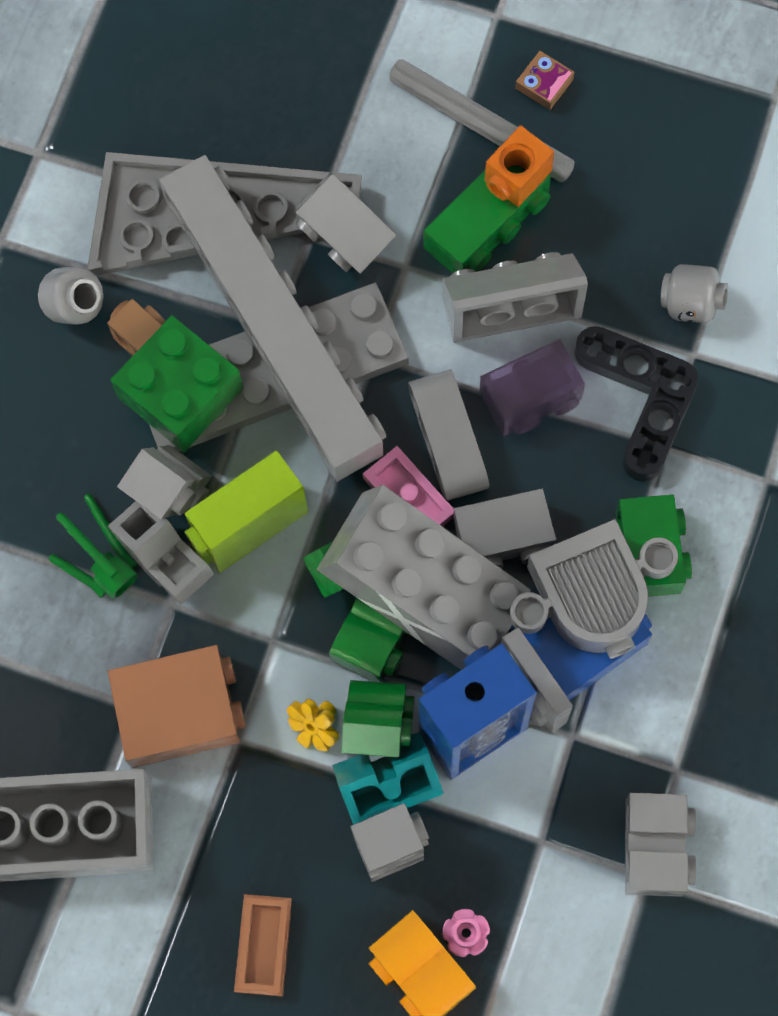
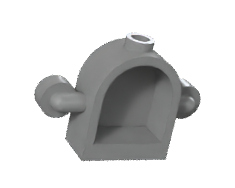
(593, 589)

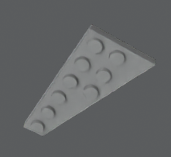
(140, 229)

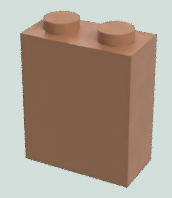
(176, 706)

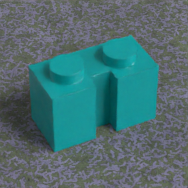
(388, 781)

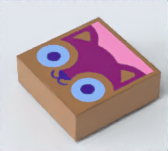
(544, 80)

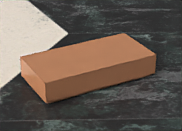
(263, 945)

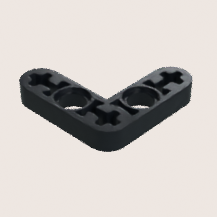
(660, 394)

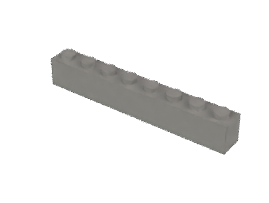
(272, 317)

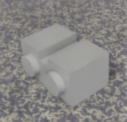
(344, 224)
(165, 481)
(506, 526)
(390, 841)
(657, 844)

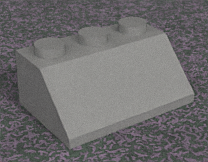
(514, 296)

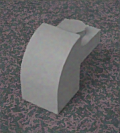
(160, 552)

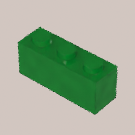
(478, 223)

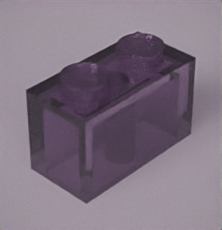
(532, 388)

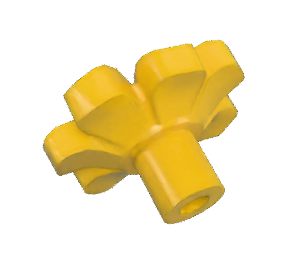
(313, 723)

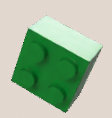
(177, 383)

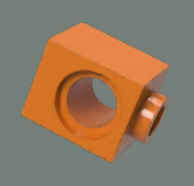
(521, 150)

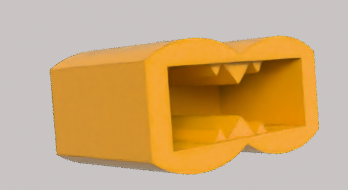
(420, 968)

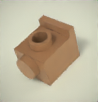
(133, 325)

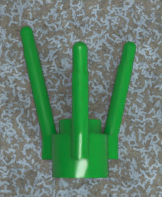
(112, 573)

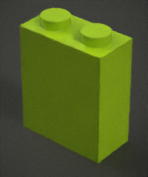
(246, 512)

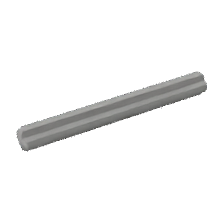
(466, 111)

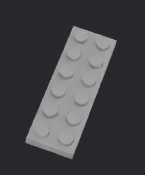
(353, 324)

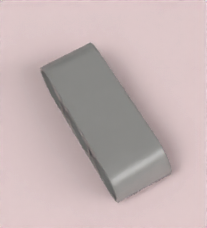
(448, 435)

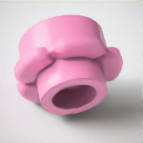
(453, 929)

